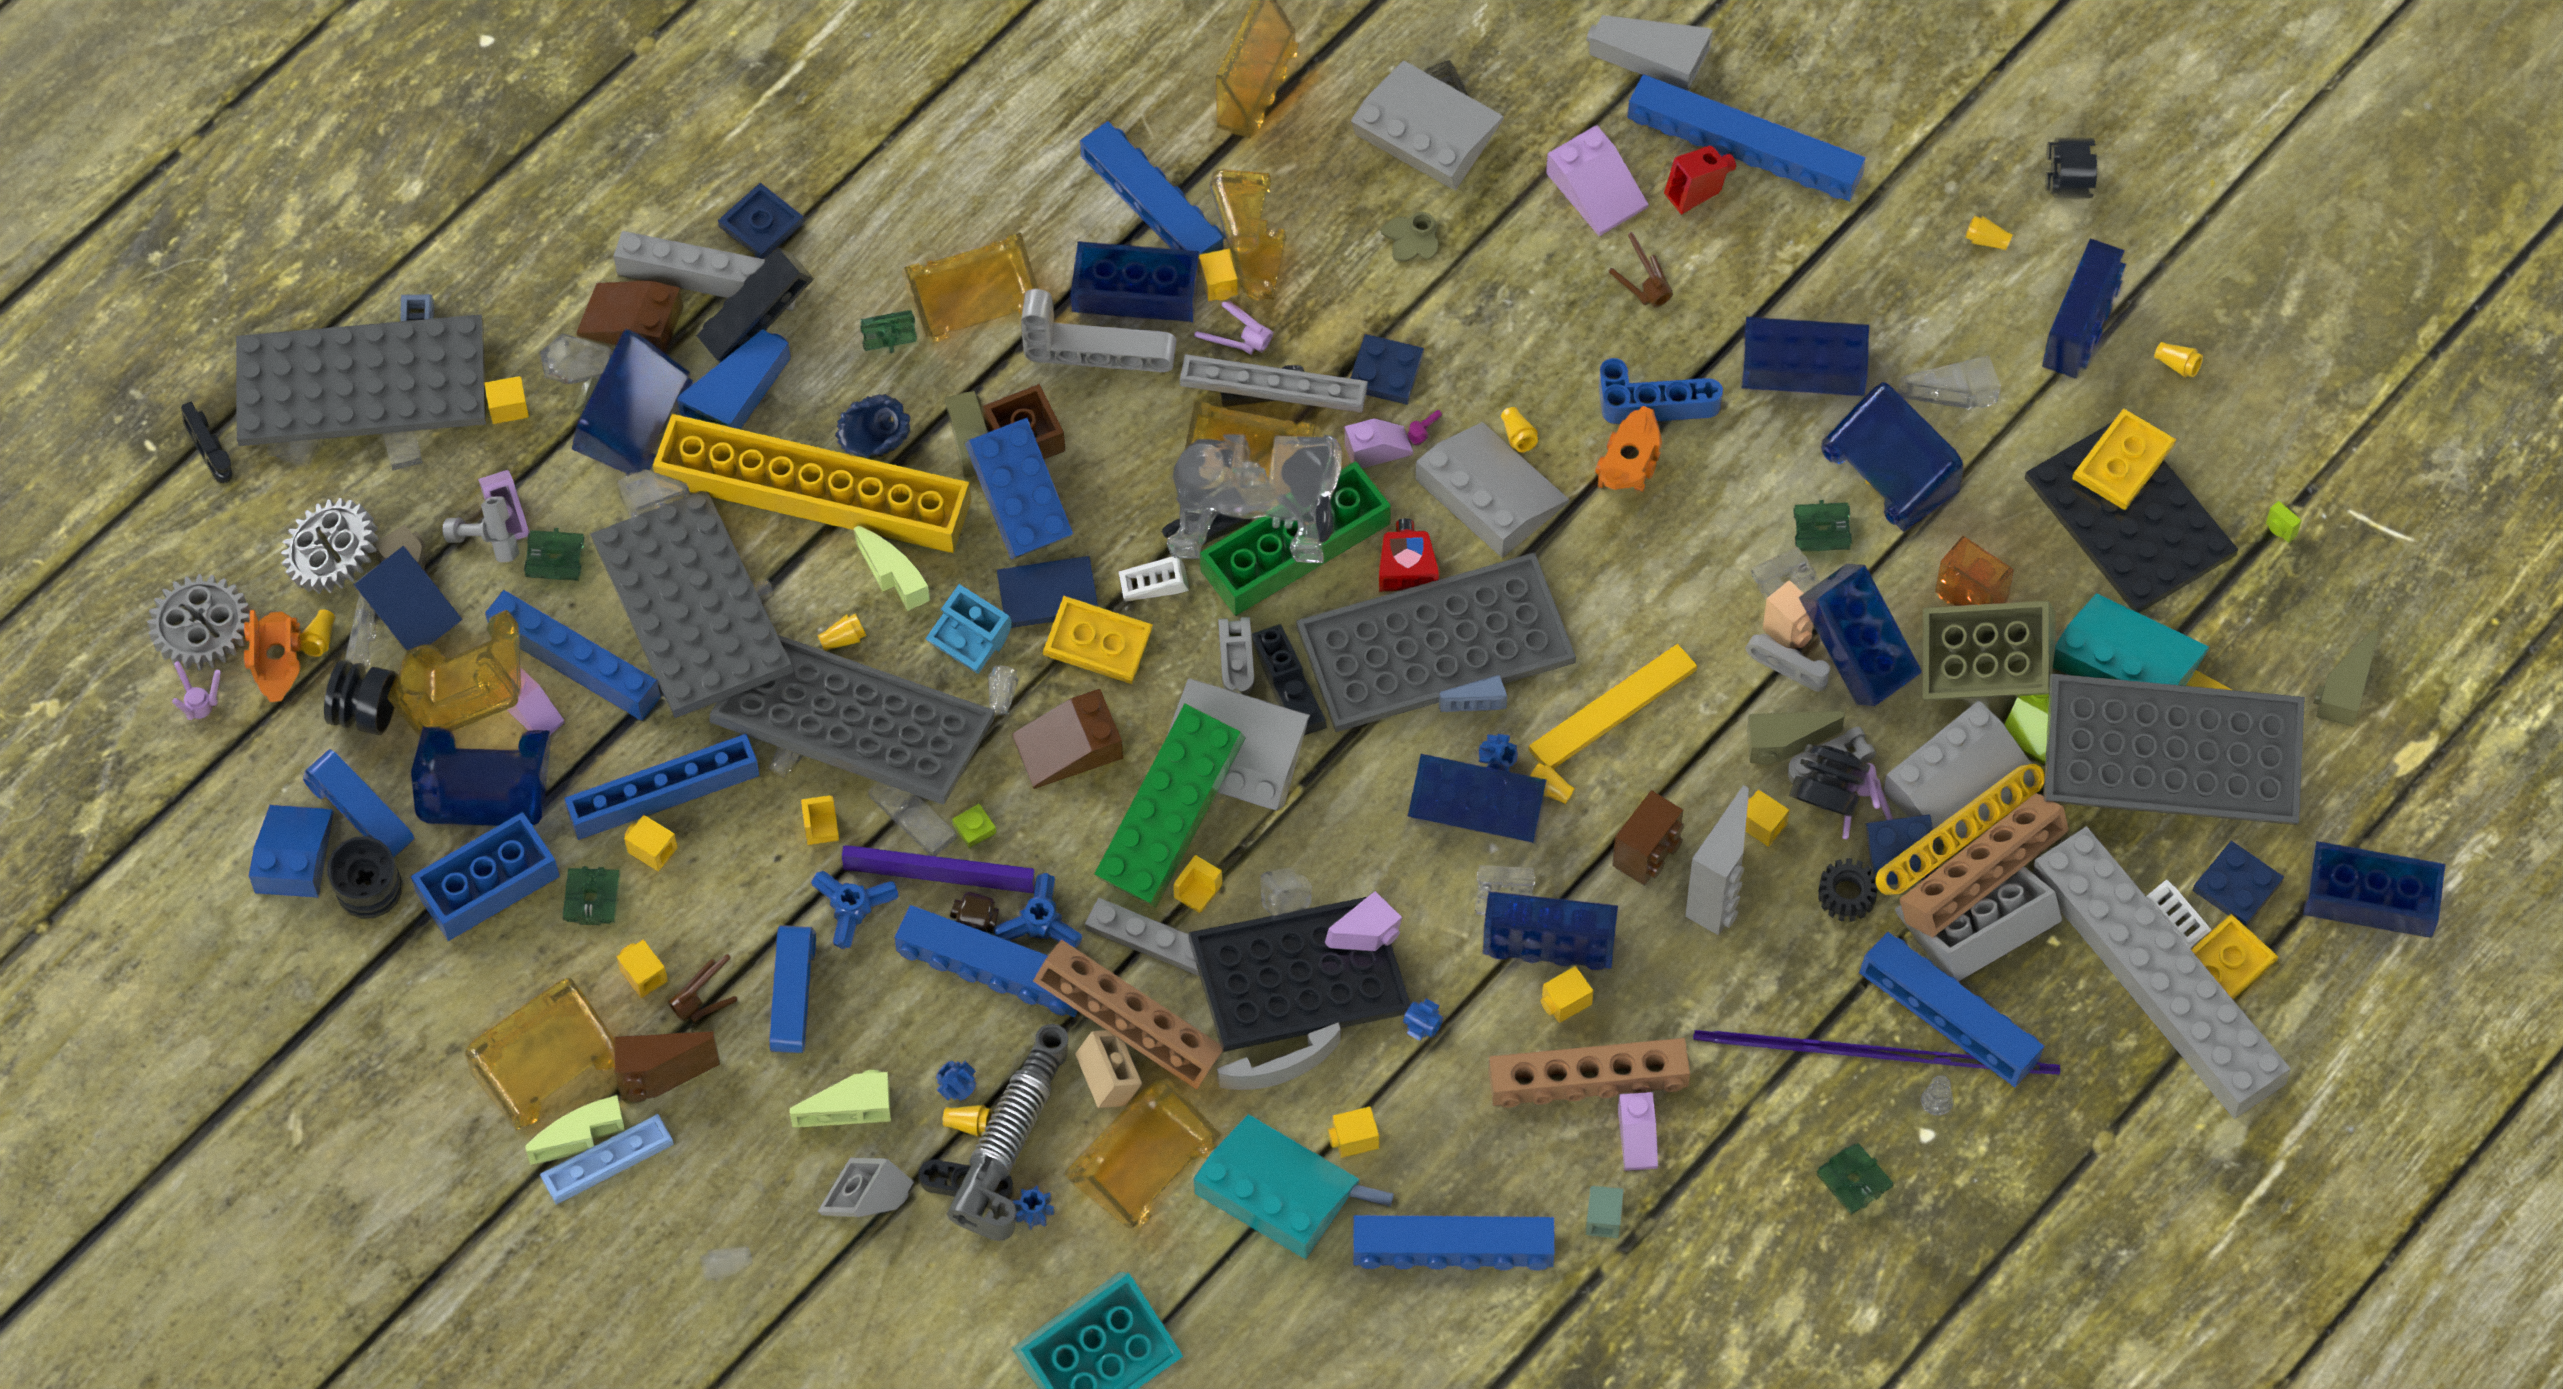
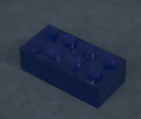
(1135, 281)
(2085, 309)
(1805, 356)
(1860, 634)
(1478, 798)
(2374, 889)
(1549, 930)

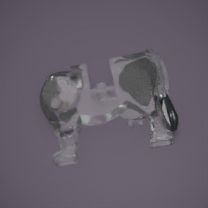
(1220, 479)

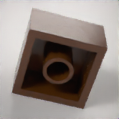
(1036, 408)
(1648, 838)

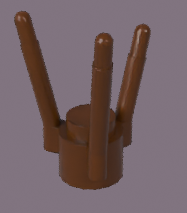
(1656, 288)
(686, 1002)

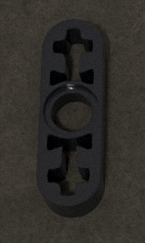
(940, 1185)

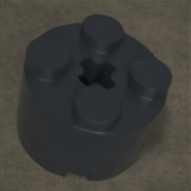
(2071, 168)

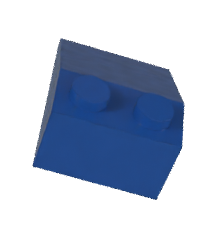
(291, 851)

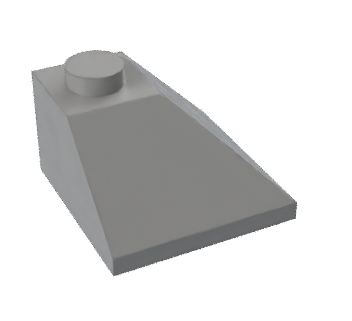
(866, 1188)

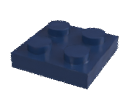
(761, 221)
(1388, 368)
(1894, 836)
(2238, 883)

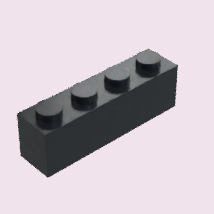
(755, 304)

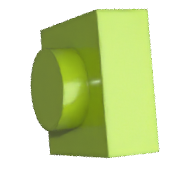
(2283, 522)
(974, 826)

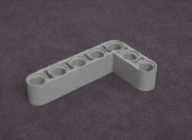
(1090, 345)

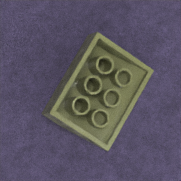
(1988, 650)

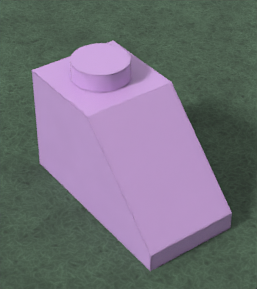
(1376, 442)
(502, 485)
(534, 707)
(1365, 926)
(1638, 1131)

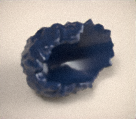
(868, 427)

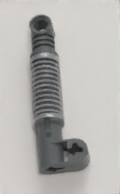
(993, 1160)

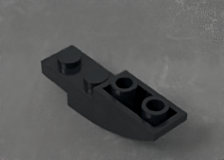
(1286, 675)

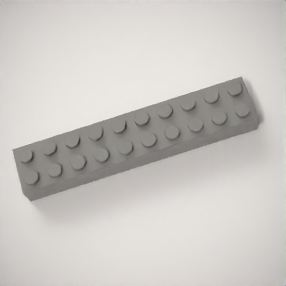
(2162, 973)

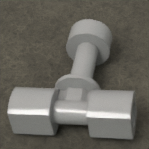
(491, 529)

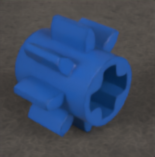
(1498, 752)
(1423, 1019)
(956, 1080)
(1025, 1204)

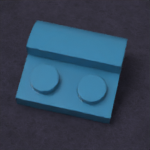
(970, 629)

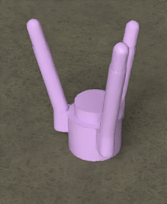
(1255, 335)
(197, 701)
(1871, 788)

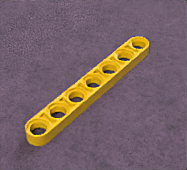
(1947, 830)

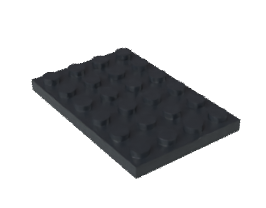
(2144, 550)
(1282, 981)

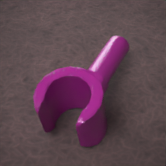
(1417, 429)

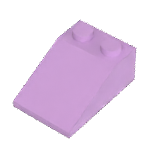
(1595, 180)

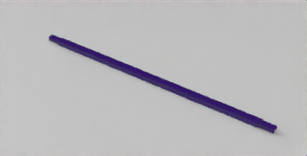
(1844, 1049)

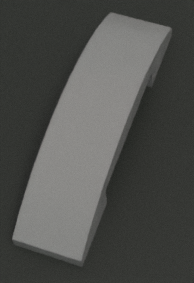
(1242, 1076)

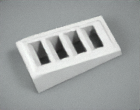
(1167, 587)
(2176, 900)

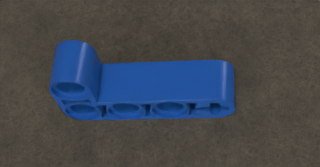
(1705, 392)
(356, 801)
(791, 988)

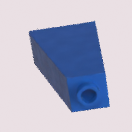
(738, 383)

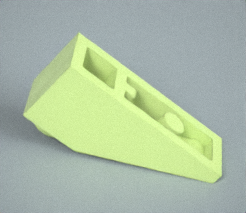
(850, 1101)

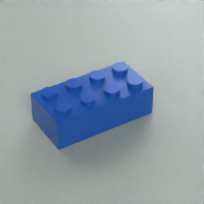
(1018, 488)
(485, 876)

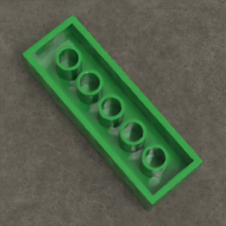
(1259, 557)
(1170, 805)

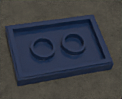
(1035, 591)
(407, 600)

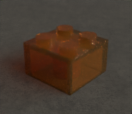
(1972, 576)

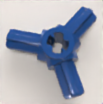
(1039, 906)
(851, 915)

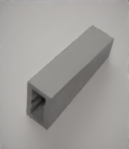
(1651, 48)

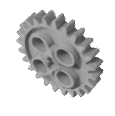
(309, 557)
(219, 604)

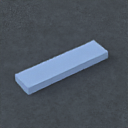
(606, 1159)

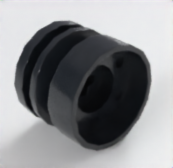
(359, 697)
(1830, 780)
(362, 861)

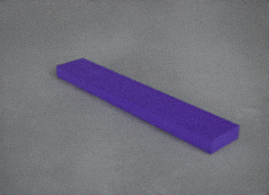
(938, 869)

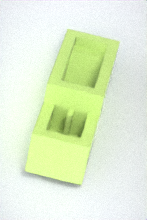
(892, 568)
(576, 1131)

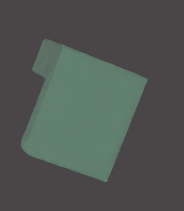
(1604, 1212)

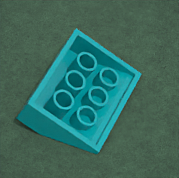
(2125, 645)
(1274, 1185)
(1100, 1342)

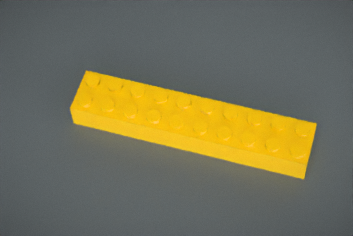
(814, 483)

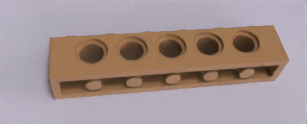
(1984, 865)
(1128, 1014)
(1602, 1060)

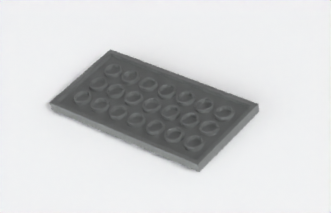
(360, 380)
(691, 603)
(1432, 638)
(861, 721)
(2174, 749)

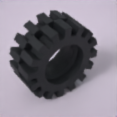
(1843, 906)

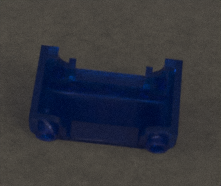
(630, 405)
(1896, 455)
(479, 784)

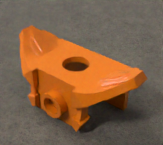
(1642, 432)
(273, 675)

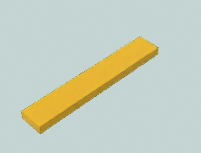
(1613, 707)

